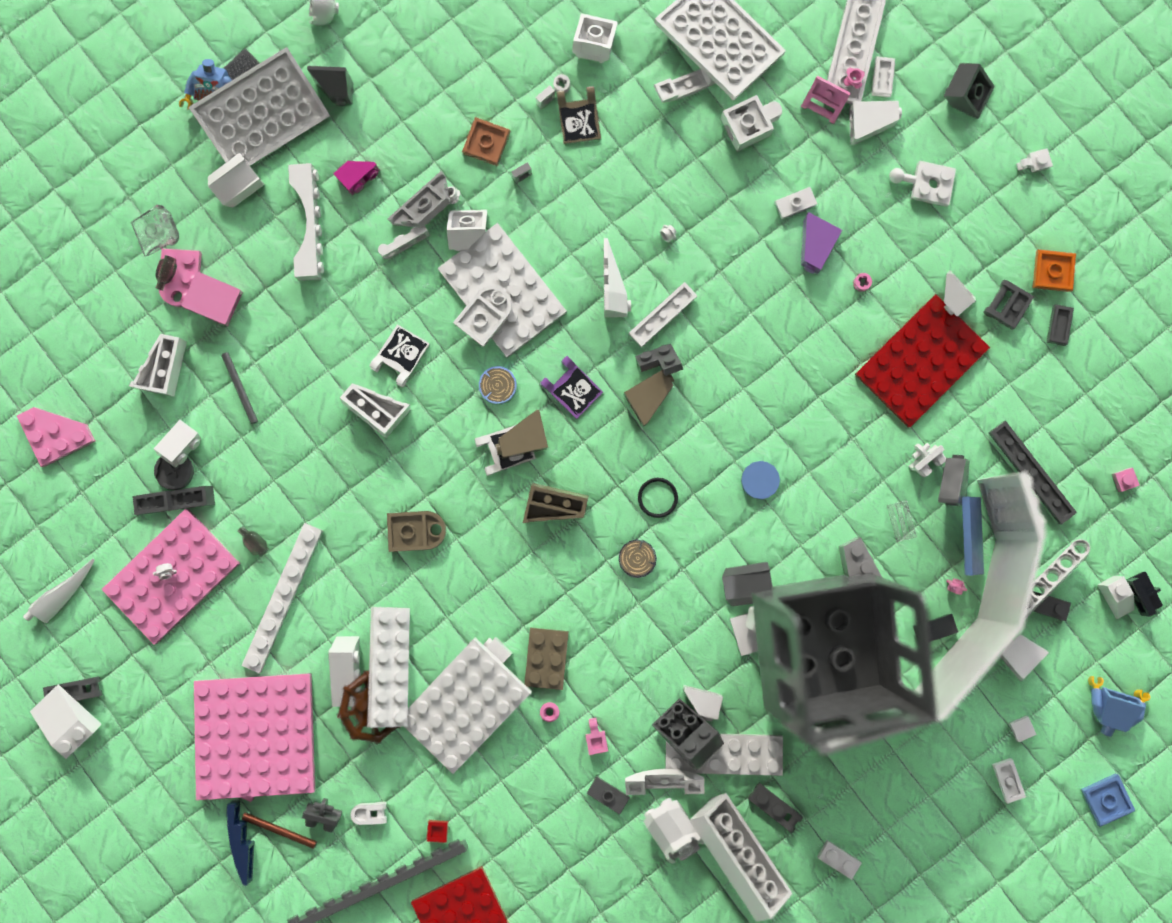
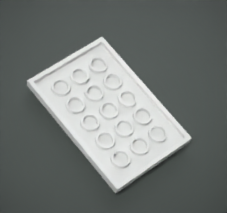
(721, 41)
(260, 109)
(498, 262)
(465, 705)

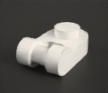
(362, 813)

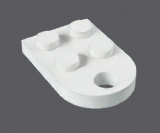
(484, 316)

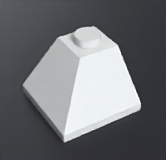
(465, 228)
(956, 295)

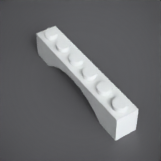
(307, 260)

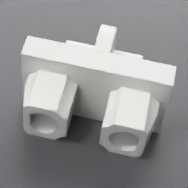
(921, 464)

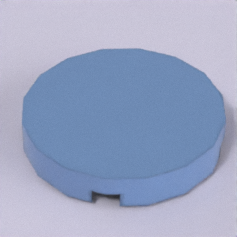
(760, 480)

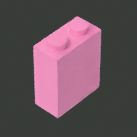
(211, 298)

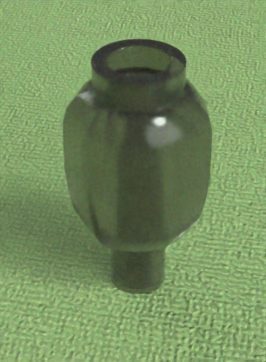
(165, 271)
(253, 542)

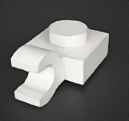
(1036, 160)

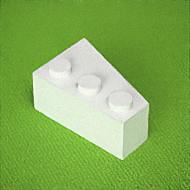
(375, 409)
(343, 666)

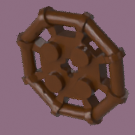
(360, 712)

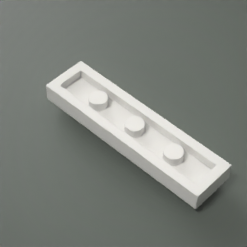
(662, 314)

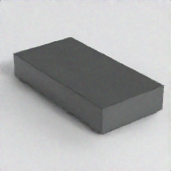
(1060, 325)

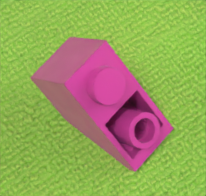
(356, 174)

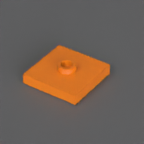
(1054, 270)

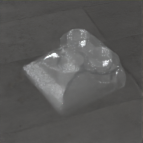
(155, 230)

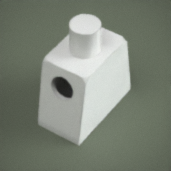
(1023, 656)

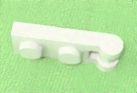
(403, 242)

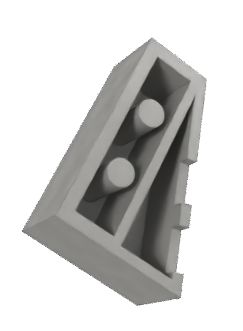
(856, 558)

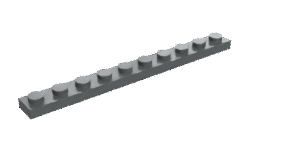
(383, 882)

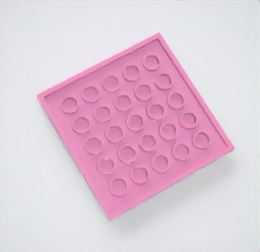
(254, 736)

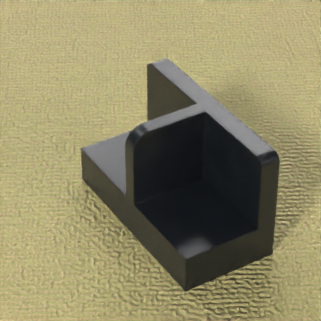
(1145, 594)

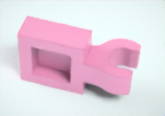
(596, 740)

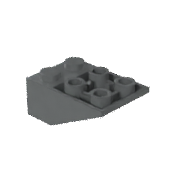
(688, 734)

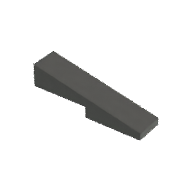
(173, 500)

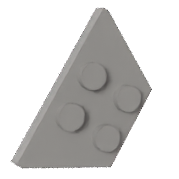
(424, 204)

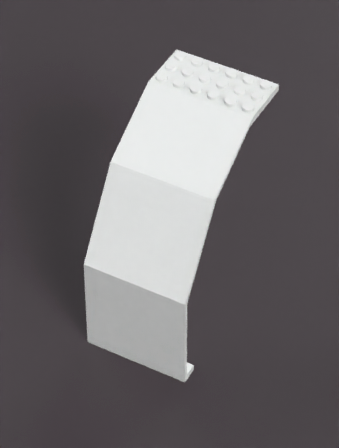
(1002, 610)

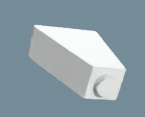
(872, 118)

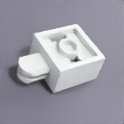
(750, 121)

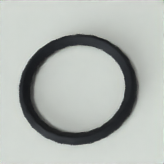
(659, 480)

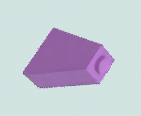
(817, 242)

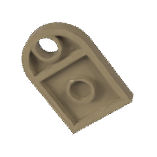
(413, 531)

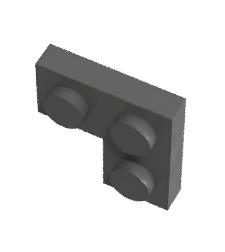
(663, 356)

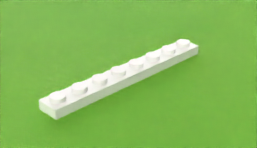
(282, 598)

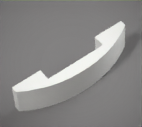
(684, 86)
(664, 779)

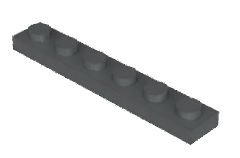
(1025, 461)

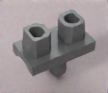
(323, 814)

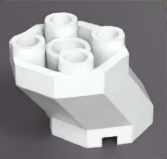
(672, 830)

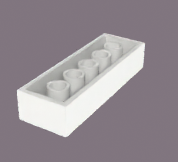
(741, 857)

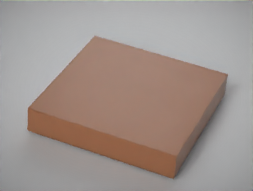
(486, 141)

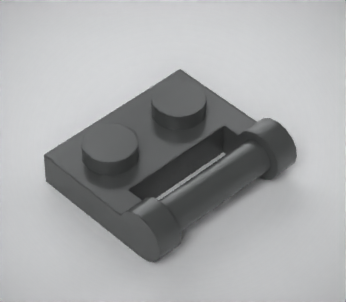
(1013, 309)

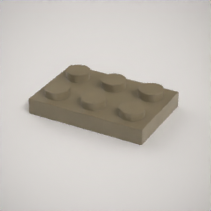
(546, 658)

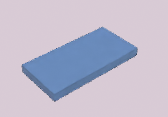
(972, 535)

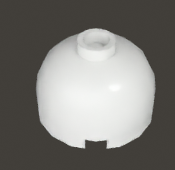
(322, 11)

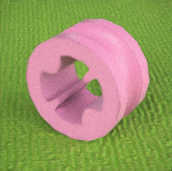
(868, 280)

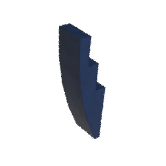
(241, 848)

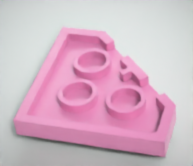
(53, 435)

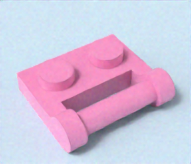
(828, 94)

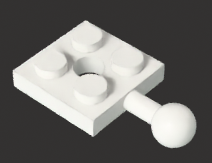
(921, 189)

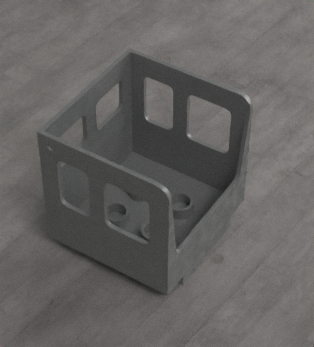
(836, 655)

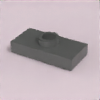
(608, 794)

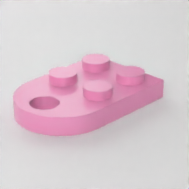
(187, 264)

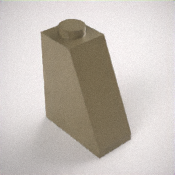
(649, 395)
(523, 438)

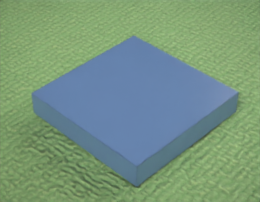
(1108, 800)

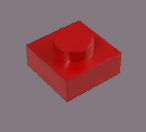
(437, 831)

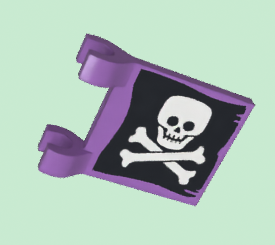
(573, 389)

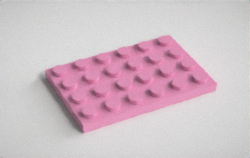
(161, 604)

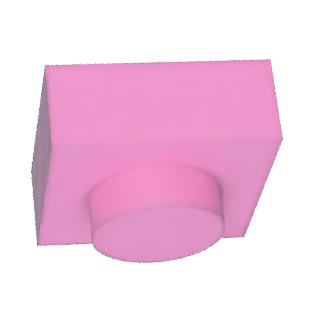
(1125, 479)

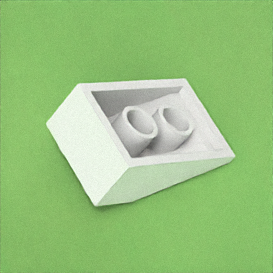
(64, 721)

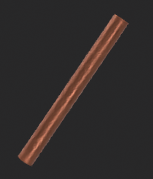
(279, 830)

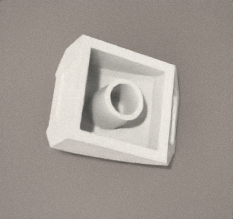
(594, 38)
(234, 181)

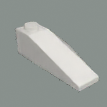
(614, 291)

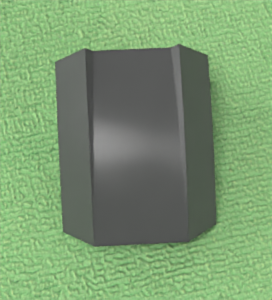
(744, 580)

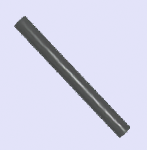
(239, 388)

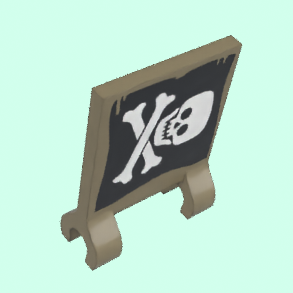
(579, 118)

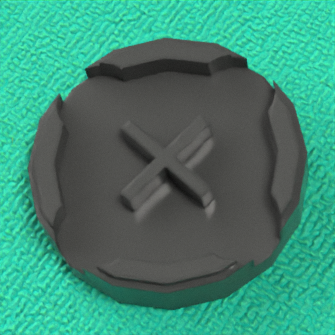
(172, 477)

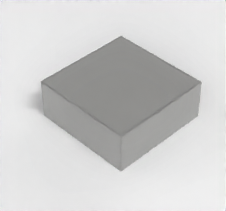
(521, 172)

